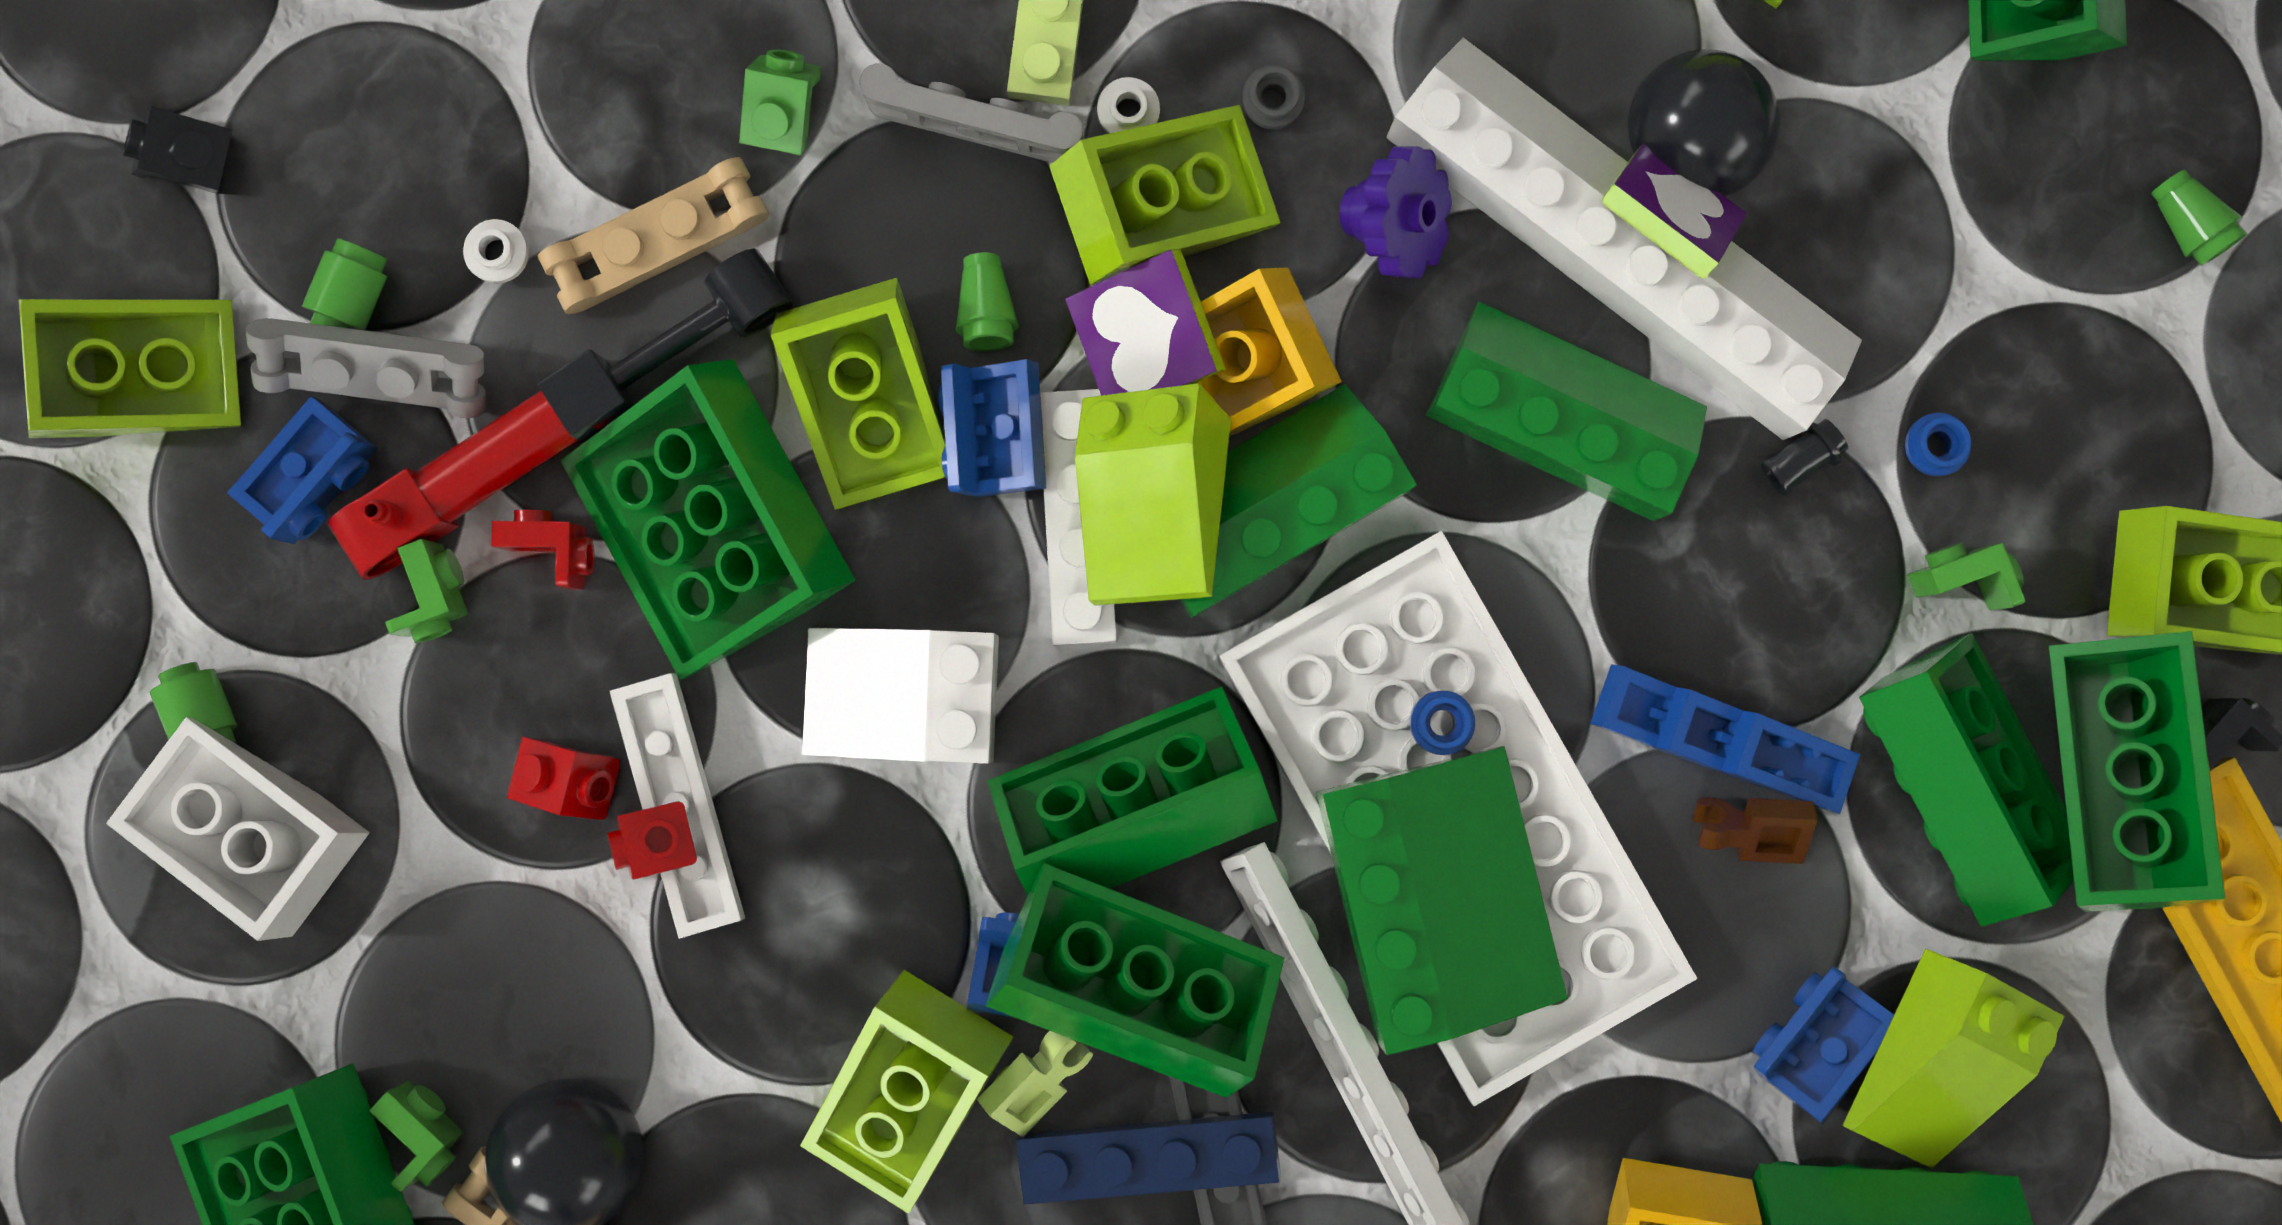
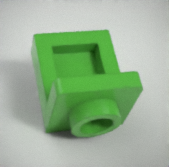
(778, 101)
(1990, 565)
(435, 582)
(420, 1123)

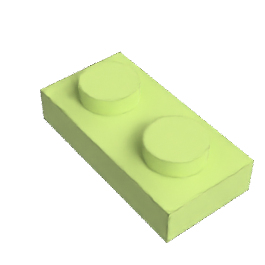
(1045, 51)

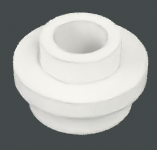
(1123, 89)
(511, 261)

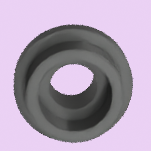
(1279, 79)

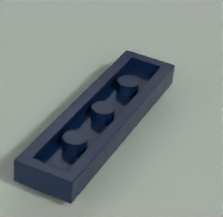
(1149, 1158)

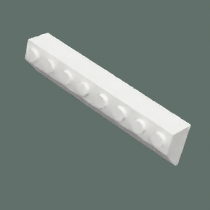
(1546, 187)

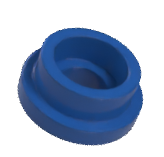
(1955, 439)
(1461, 715)

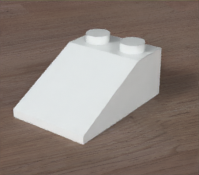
(901, 694)
(237, 831)

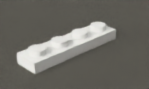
(1072, 614)
(668, 771)

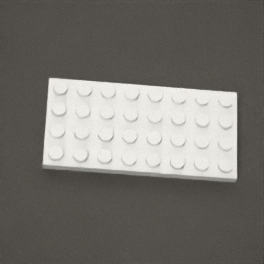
(1336, 710)

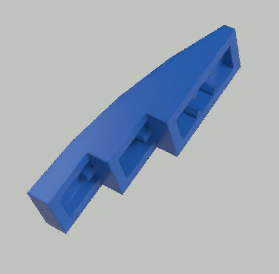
(1725, 738)

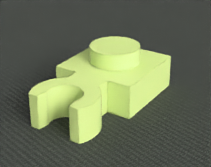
(1033, 1086)

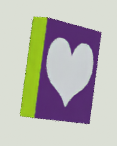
(1674, 212)
(1146, 328)

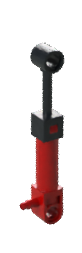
(569, 408)

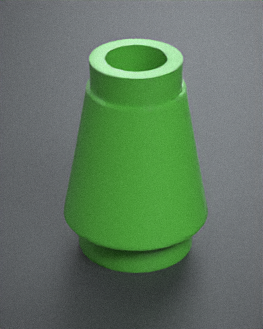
(2198, 218)
(985, 305)

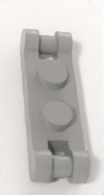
(947, 112)
(367, 365)

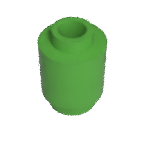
(346, 286)
(193, 694)

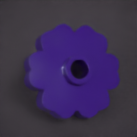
(1400, 212)

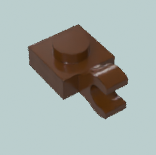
(1762, 833)

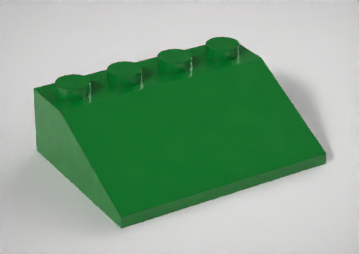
(706, 516)
(1441, 899)
(294, 1160)

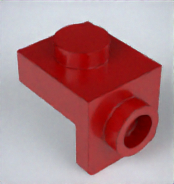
(539, 533)
(563, 779)
(652, 841)

